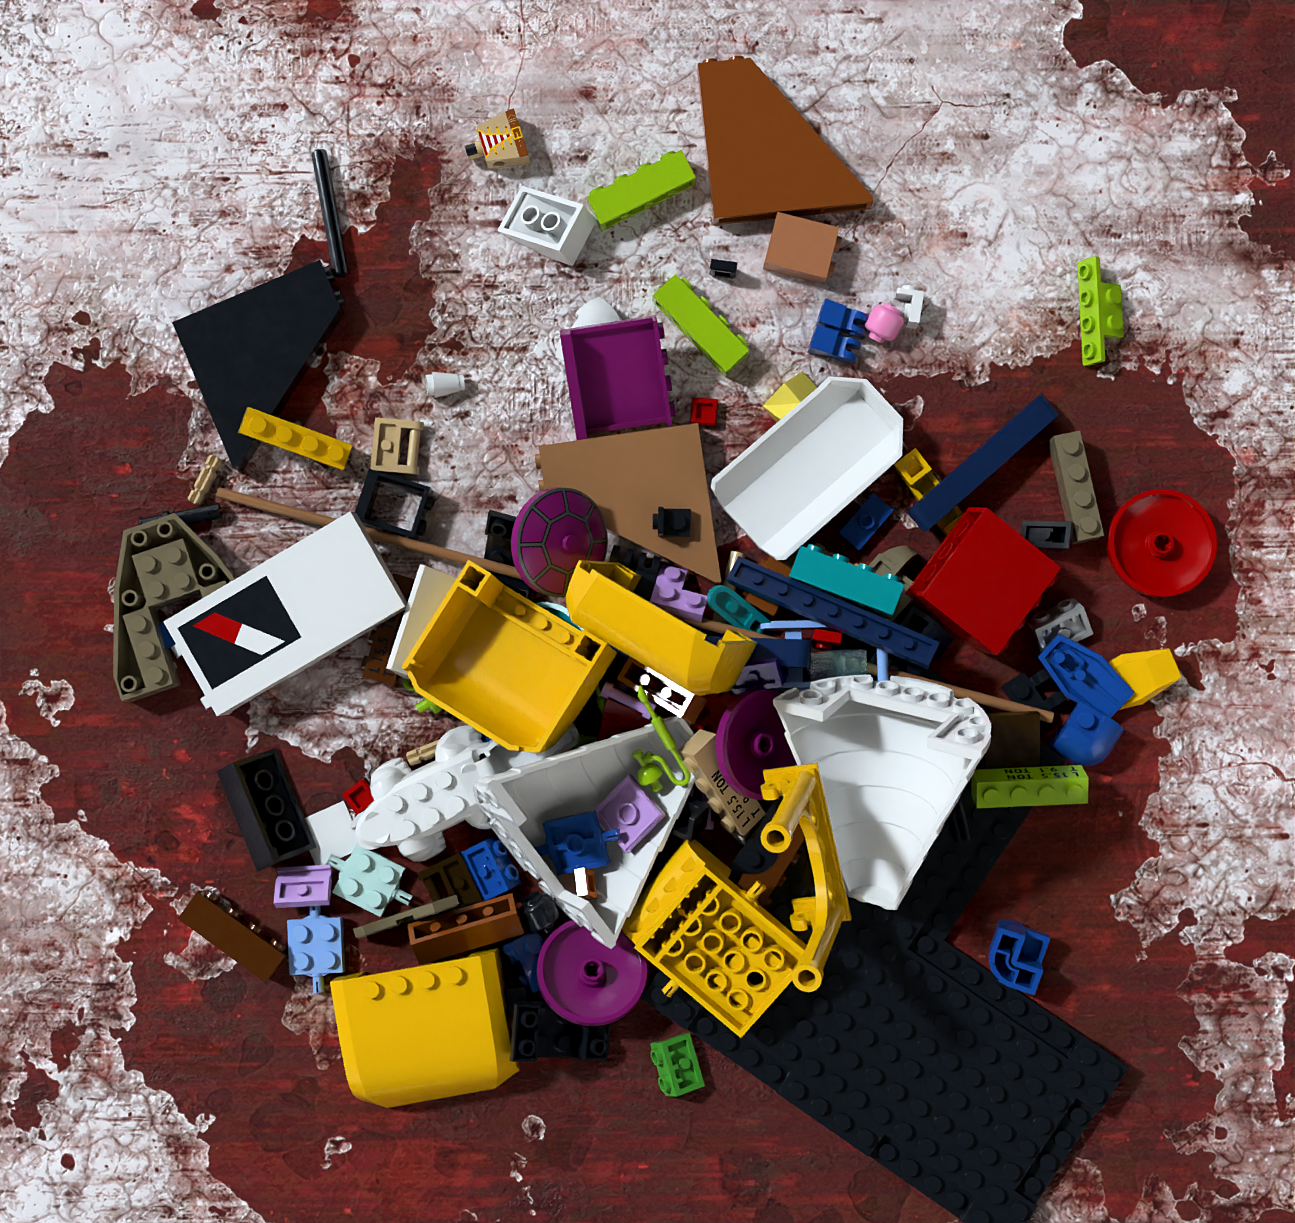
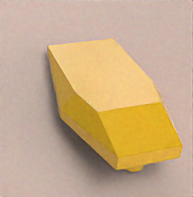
(1146, 673)

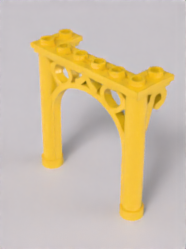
(807, 805)

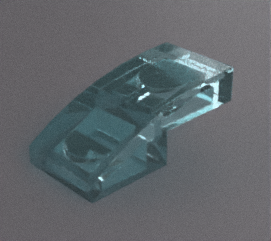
(837, 663)

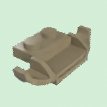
(894, 562)

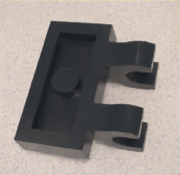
(1023, 691)

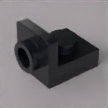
(672, 522)

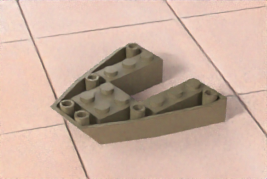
(156, 568)

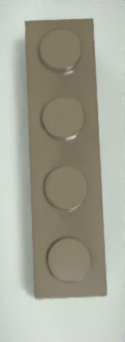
(1075, 486)

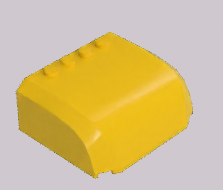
(604, 604)
(506, 663)
(425, 1030)

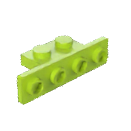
(1099, 311)

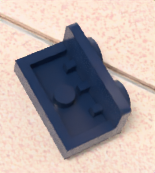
(522, 958)

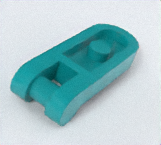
(734, 608)

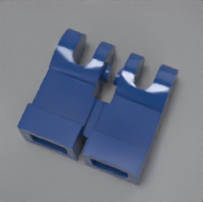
(826, 338)

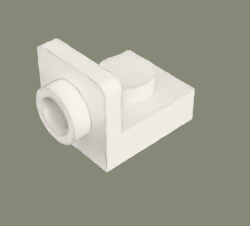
(913, 309)

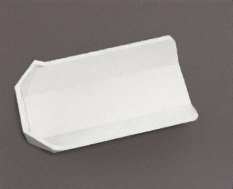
(810, 464)

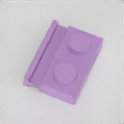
(303, 886)

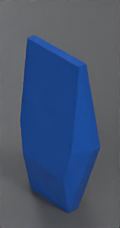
(1085, 675)

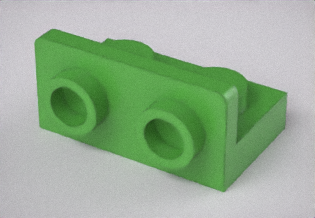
(677, 1065)

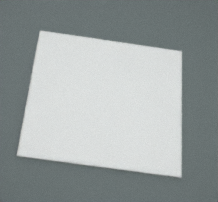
(331, 833)

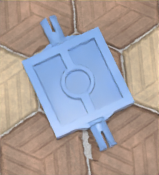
(316, 946)

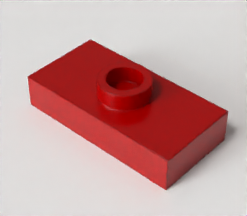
(825, 639)

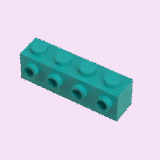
(847, 581)

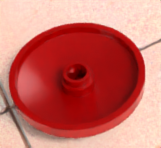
(1161, 543)

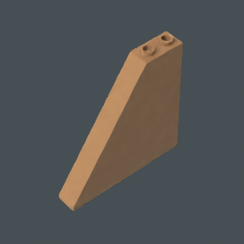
(632, 478)

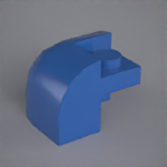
(1086, 736)
(1017, 955)

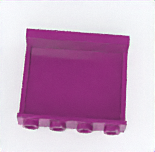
(617, 375)

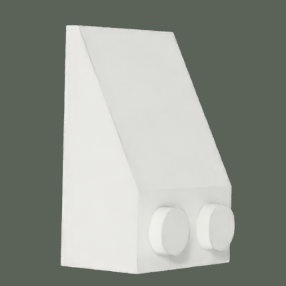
(548, 224)

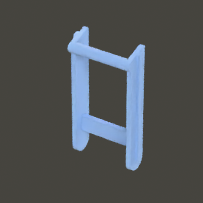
(793, 631)

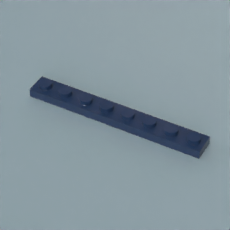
(833, 612)

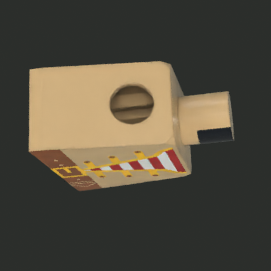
(500, 142)

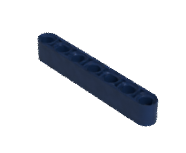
(982, 463)

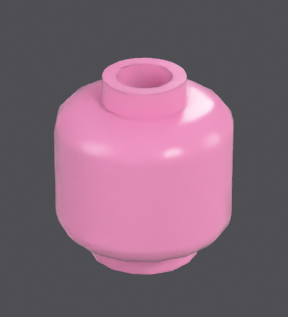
(884, 322)

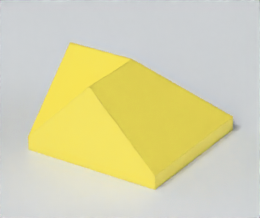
(789, 396)

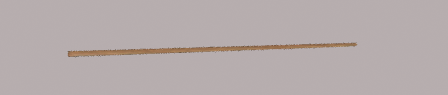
(511, 571)

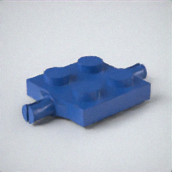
(577, 842)

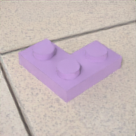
(671, 597)

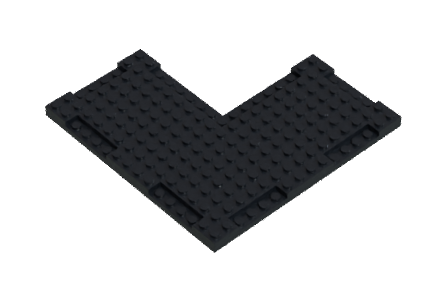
(915, 1041)

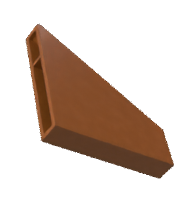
(765, 152)

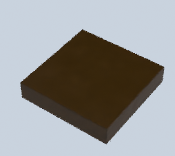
(1013, 740)

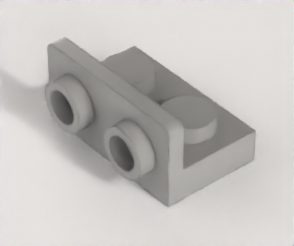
(1065, 618)

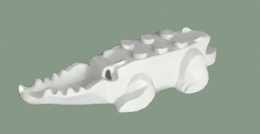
(419, 804)

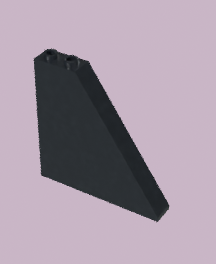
(259, 348)

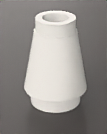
(442, 384)

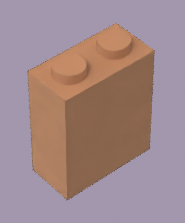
(802, 248)

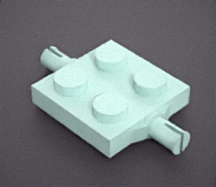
(369, 880)

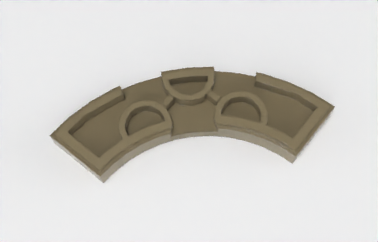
(406, 916)

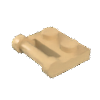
(388, 445)

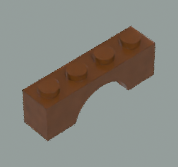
(775, 874)

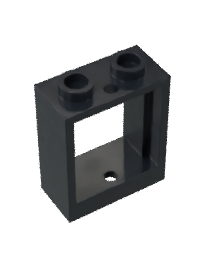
(369, 495)

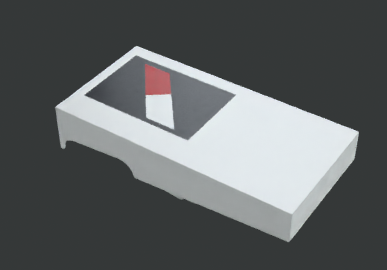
(285, 614)

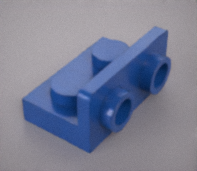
(491, 868)

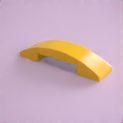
(920, 481)

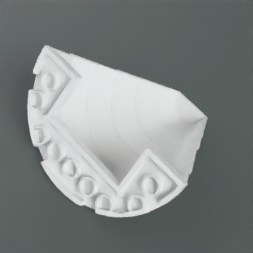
(888, 769)
(576, 784)

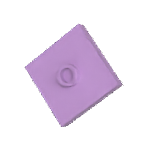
(630, 811)

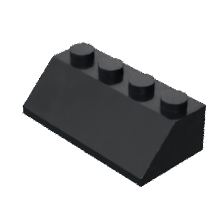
(266, 809)

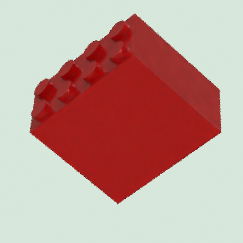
(983, 580)

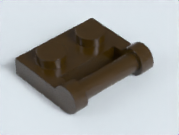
(456, 880)

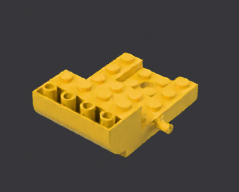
(712, 936)

